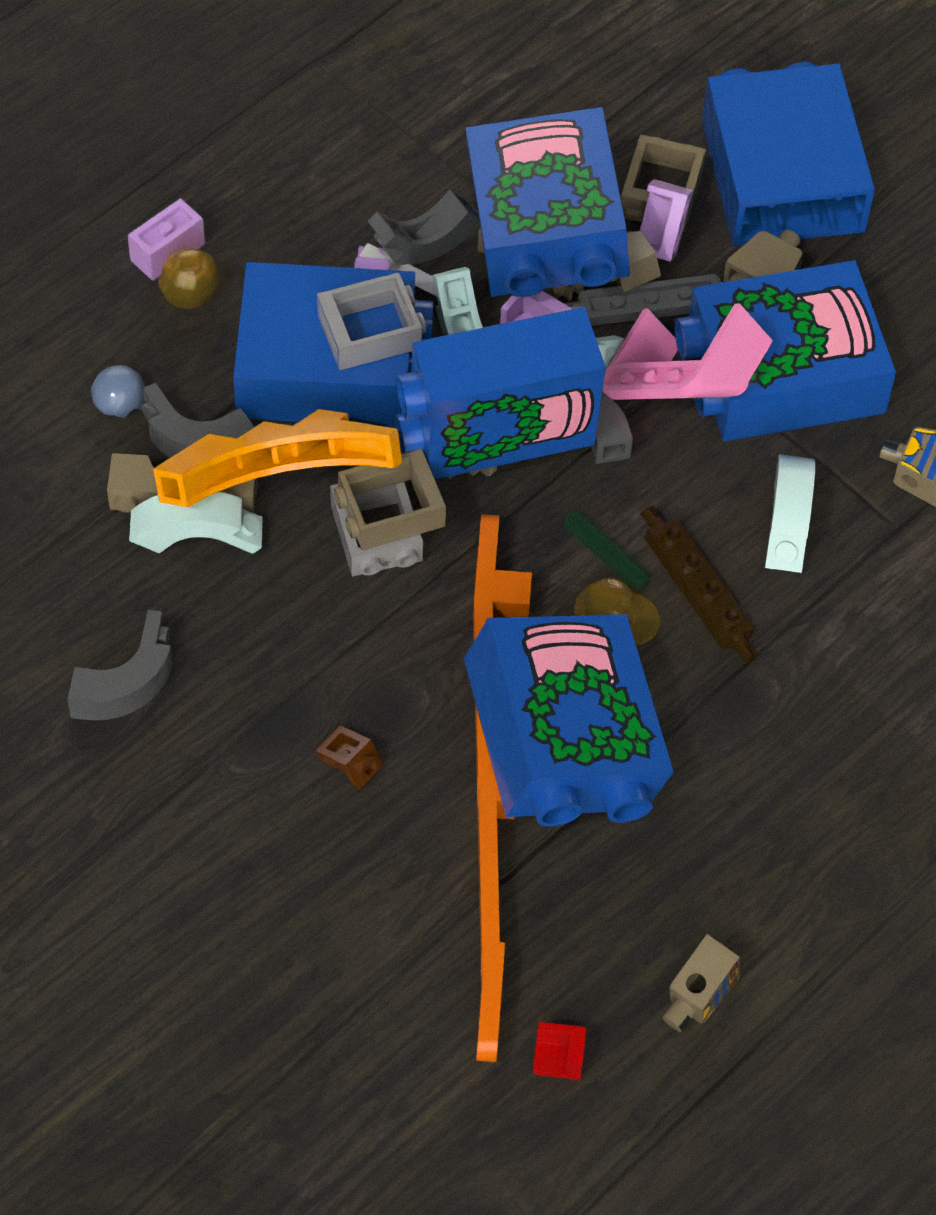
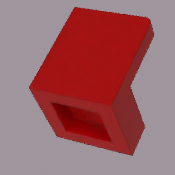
(559, 1050)

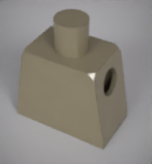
(765, 256)

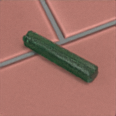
(606, 550)

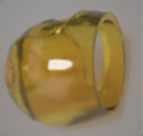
(188, 277)

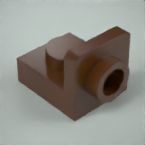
(351, 754)

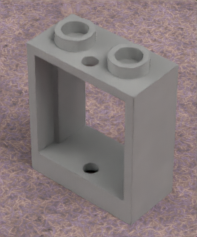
(365, 296)
(393, 554)

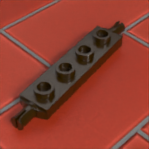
(699, 584)

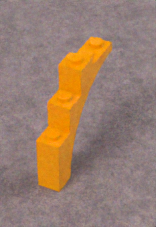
(273, 448)

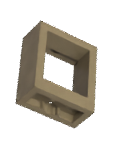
(663, 153)
(369, 478)

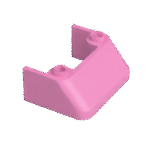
(646, 368)

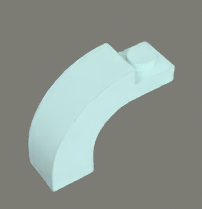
(456, 301)
(790, 513)
(215, 517)

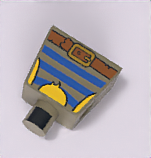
(915, 463)
(711, 972)

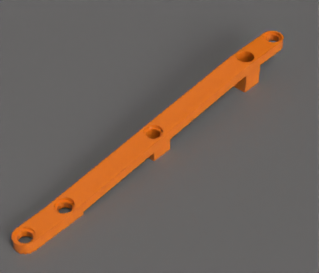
(496, 596)

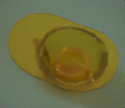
(614, 597)

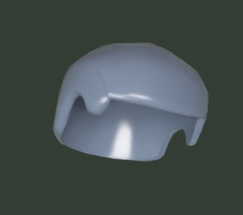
(118, 391)

